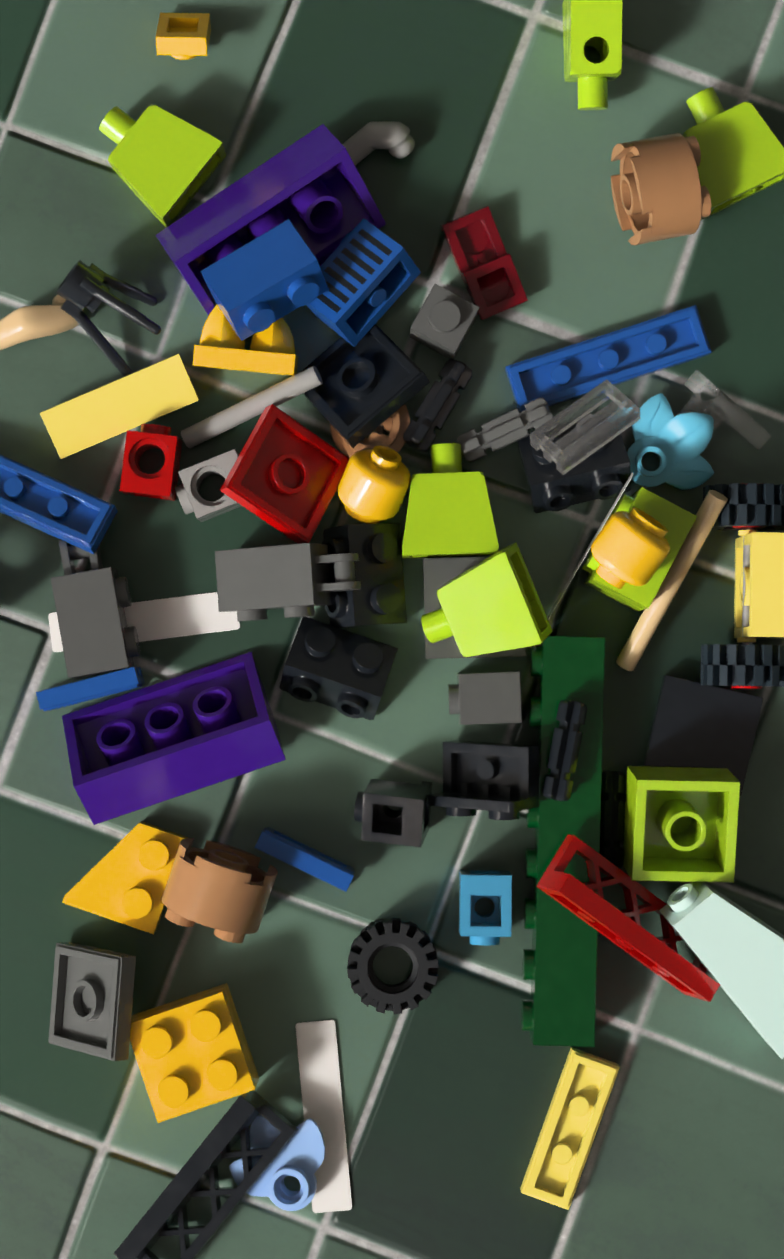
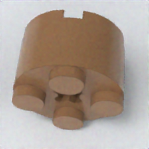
(659, 188)
(218, 889)

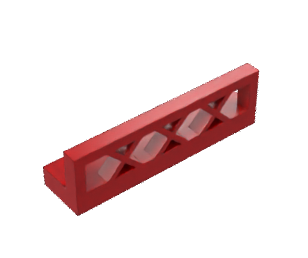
(623, 926)

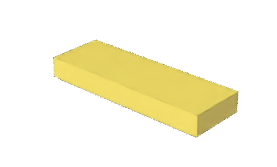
(119, 406)
(569, 1128)

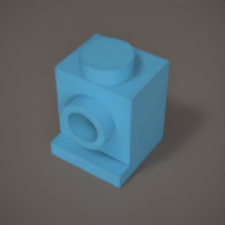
(491, 884)

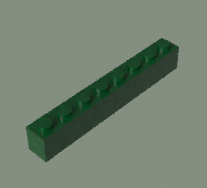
(563, 945)

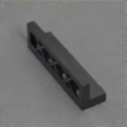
(196, 1171)

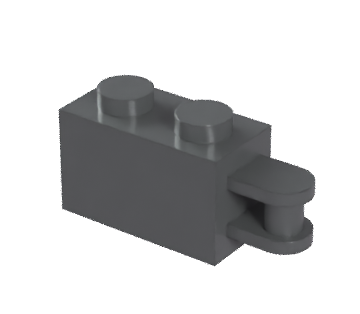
(281, 578)
(93, 616)

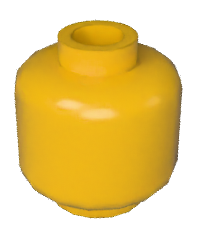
(374, 484)
(630, 548)

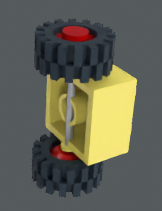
(757, 589)

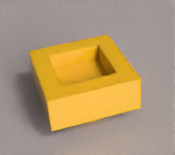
(183, 35)

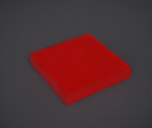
(285, 475)

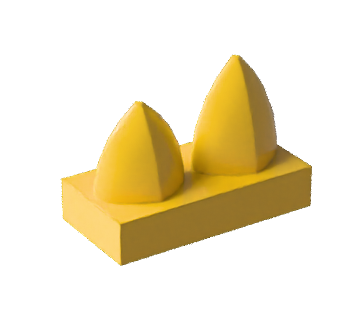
(269, 352)

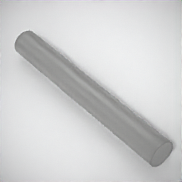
(251, 407)

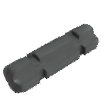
(504, 430)

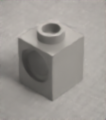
(192, 477)

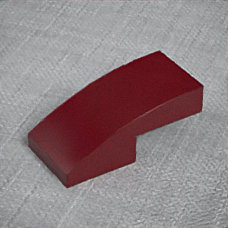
(484, 262)

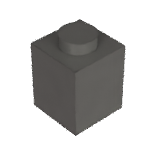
(444, 322)
(486, 698)

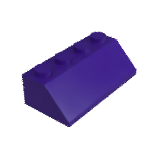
(306, 183)
(171, 738)

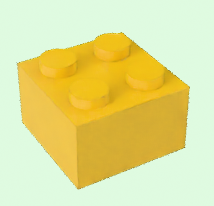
(192, 1053)

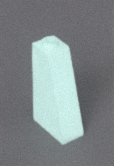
(737, 952)

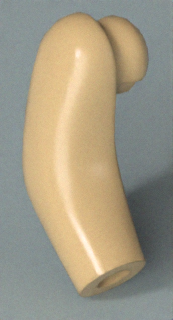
(34, 323)

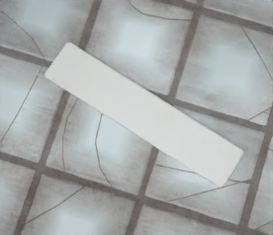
(583, 557)
(168, 618)
(324, 1105)

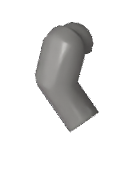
(380, 135)

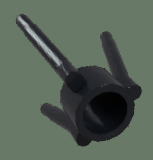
(87, 288)

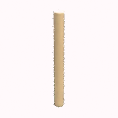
(651, 618)

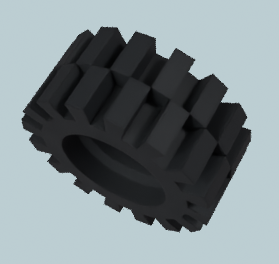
(384, 995)

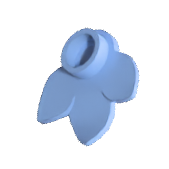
(298, 1158)

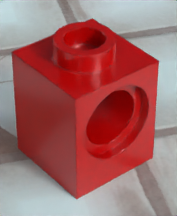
(157, 485)

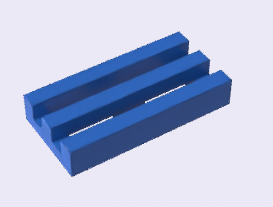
(90, 689)
(305, 858)

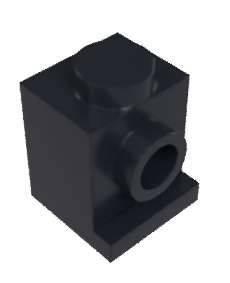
(389, 826)

